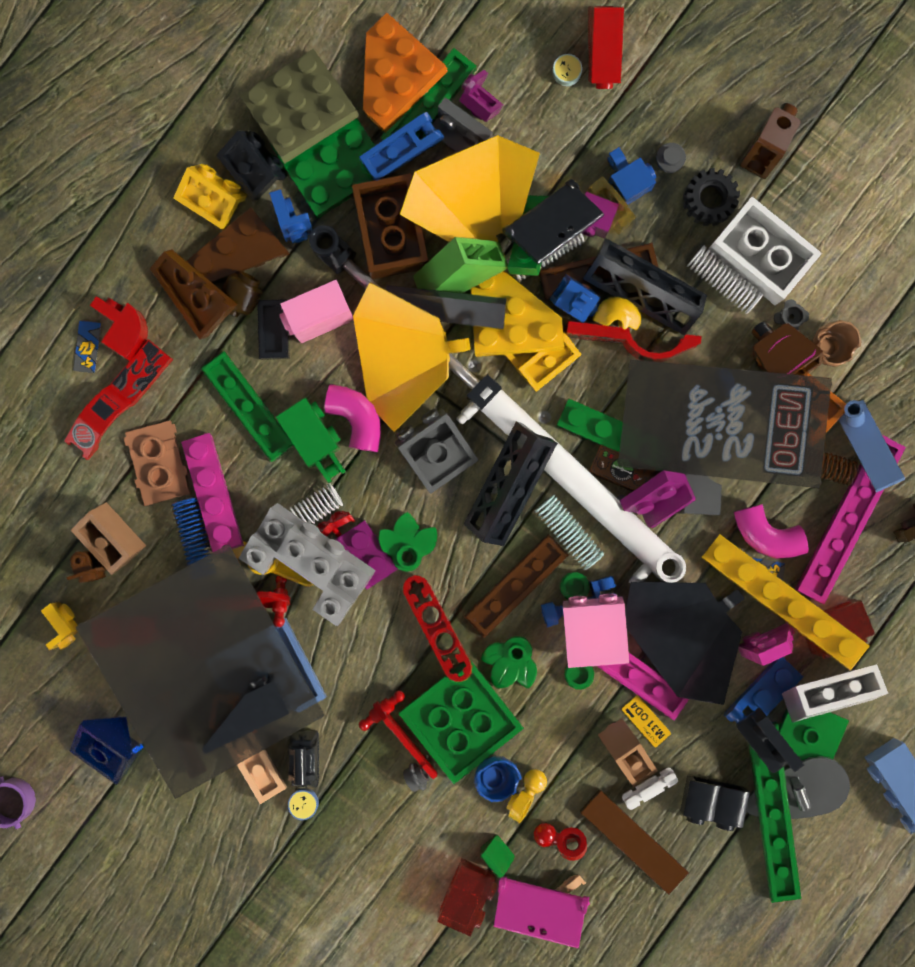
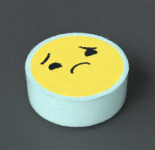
(567, 69)

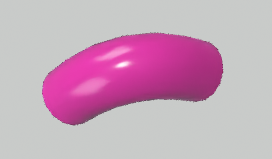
(360, 414)
(769, 540)

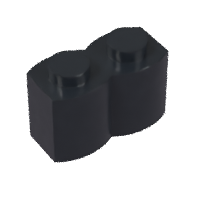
(714, 802)

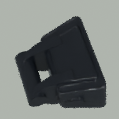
(304, 759)

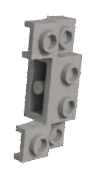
(311, 556)

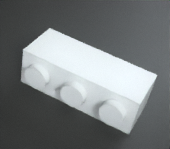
(834, 693)

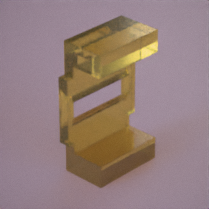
(626, 215)

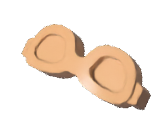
(571, 884)

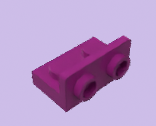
(659, 497)
(365, 546)

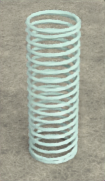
(551, 500)

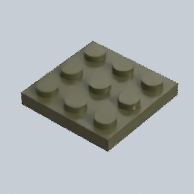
(299, 106)

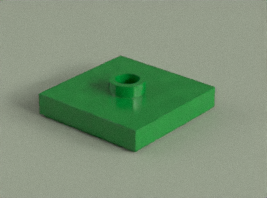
(814, 735)

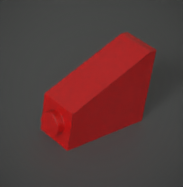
(605, 45)

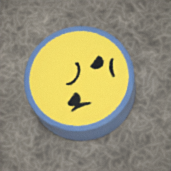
(303, 804)

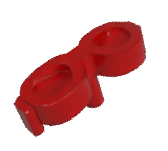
(336, 520)

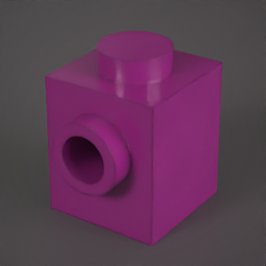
(603, 225)

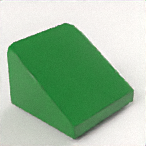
(497, 856)

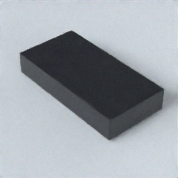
(272, 335)

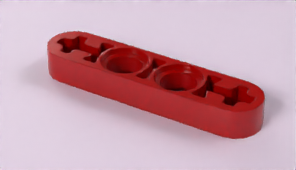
(433, 630)

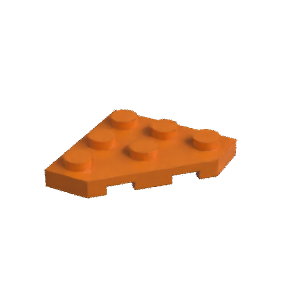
(396, 72)

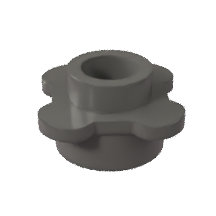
(791, 308)

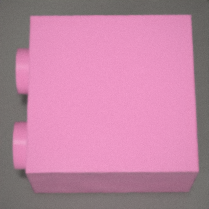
(316, 312)
(595, 631)

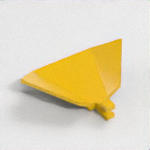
(472, 190)
(400, 353)

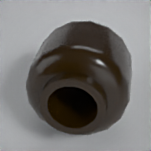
(244, 291)

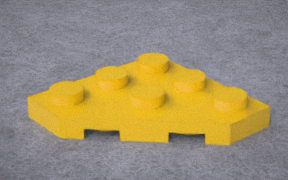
(528, 321)

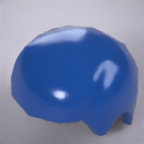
(496, 778)

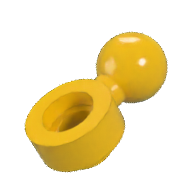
(519, 804)

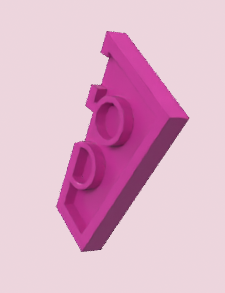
(769, 645)

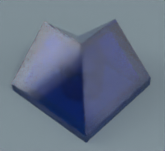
(106, 746)

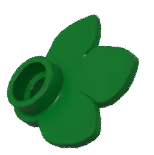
(409, 538)
(510, 667)

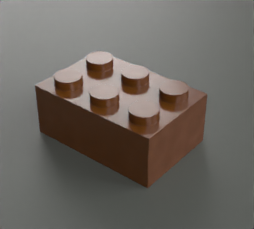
(389, 239)

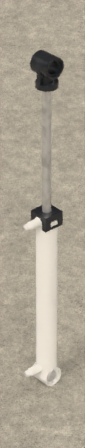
(562, 466)

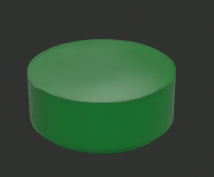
(574, 585)
(579, 677)

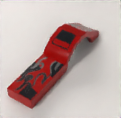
(623, 336)
(117, 398)

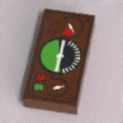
(606, 468)

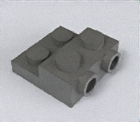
(435, 449)

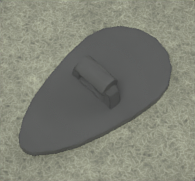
(813, 789)

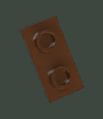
(86, 567)

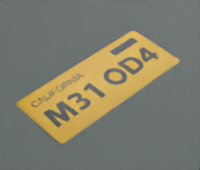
(646, 721)

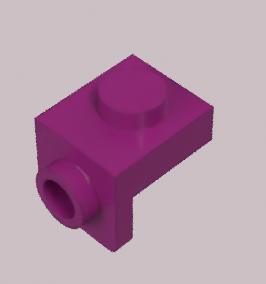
(477, 99)

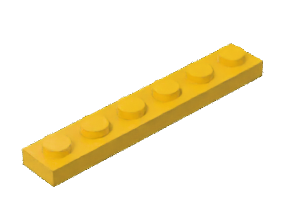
(785, 602)

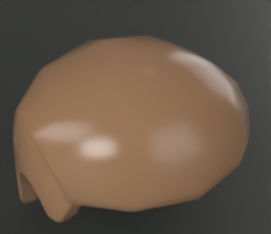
(838, 342)

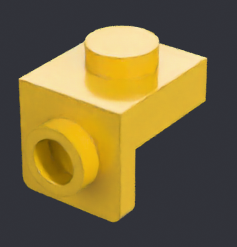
(62, 620)

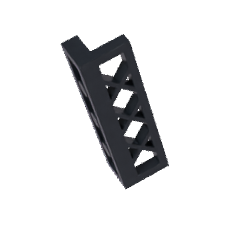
(649, 282)
(513, 488)

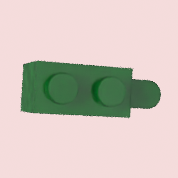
(311, 436)

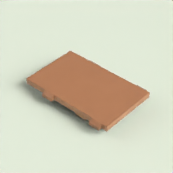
(157, 463)

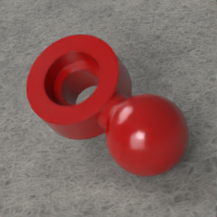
(546, 835)

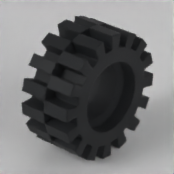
(723, 185)

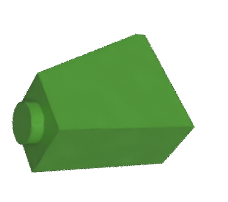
(461, 265)

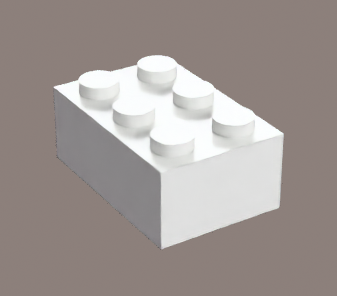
(764, 251)

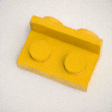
(209, 195)

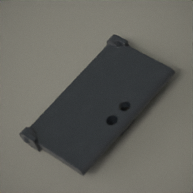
(546, 225)

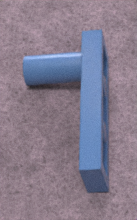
(870, 446)

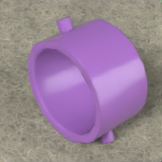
(28, 797)

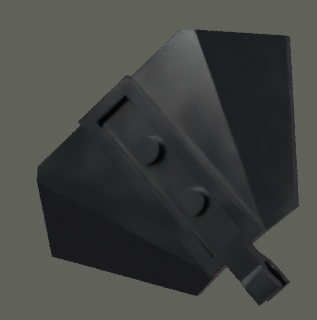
(686, 636)

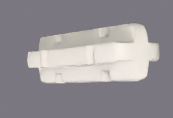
(649, 788)

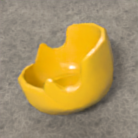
(618, 309)

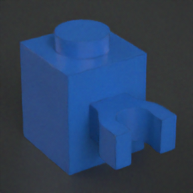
(630, 179)
(575, 299)

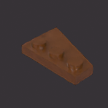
(238, 248)
(193, 294)

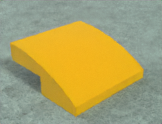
(541, 367)

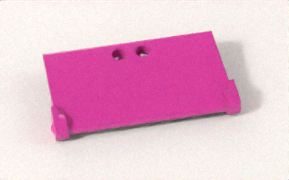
(542, 910)

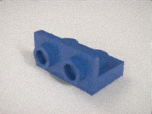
(293, 227)

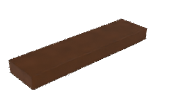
(552, 276)
(516, 585)
(634, 841)

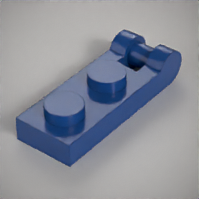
(401, 147)
(765, 690)

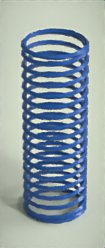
(189, 548)

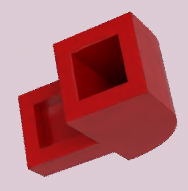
(129, 327)

